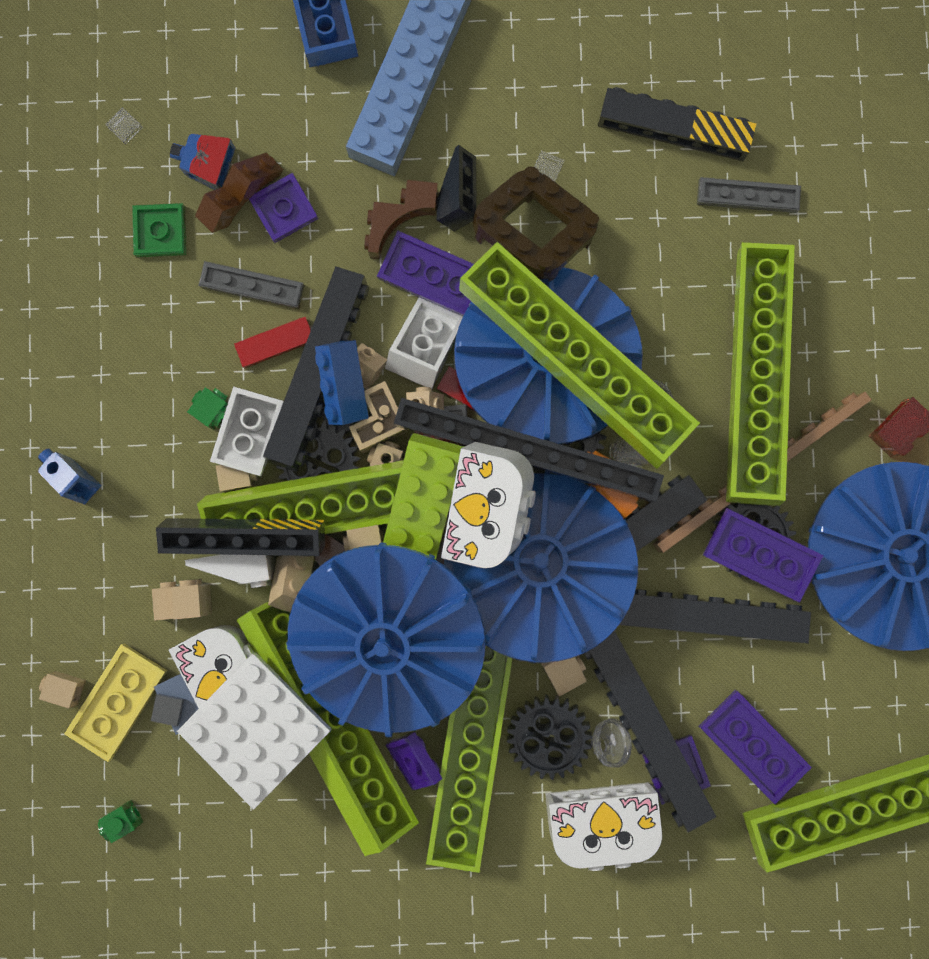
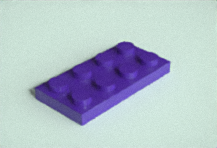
(425, 272)
(763, 555)
(755, 746)

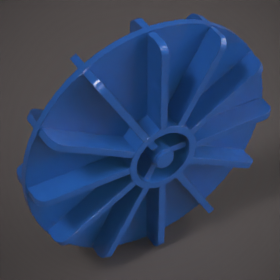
(515, 389)
(876, 555)
(563, 581)
(386, 638)

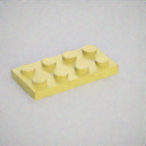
(115, 702)

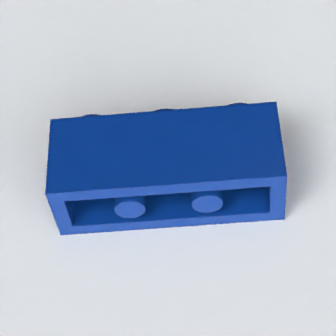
(341, 382)

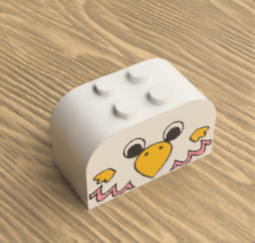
(488, 505)
(210, 659)
(605, 825)

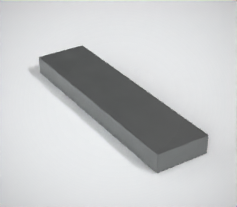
(748, 195)
(251, 285)

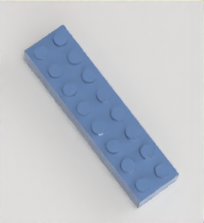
(405, 82)

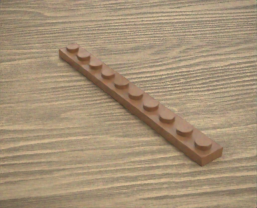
(809, 435)

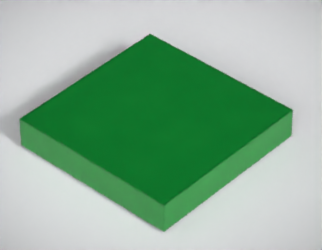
(159, 230)

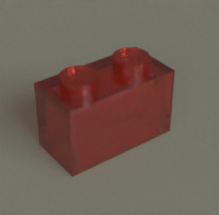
(901, 428)

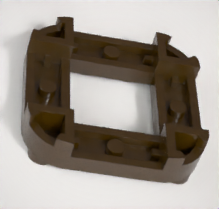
(523, 187)

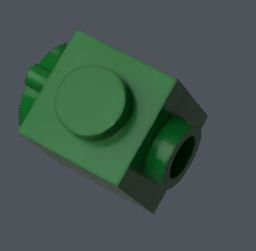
(209, 407)
(119, 822)

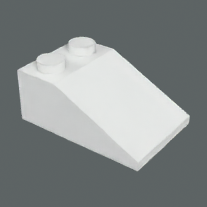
(424, 343)
(246, 431)
(244, 569)

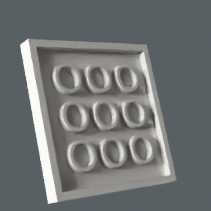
(254, 730)

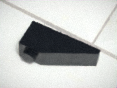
(459, 191)

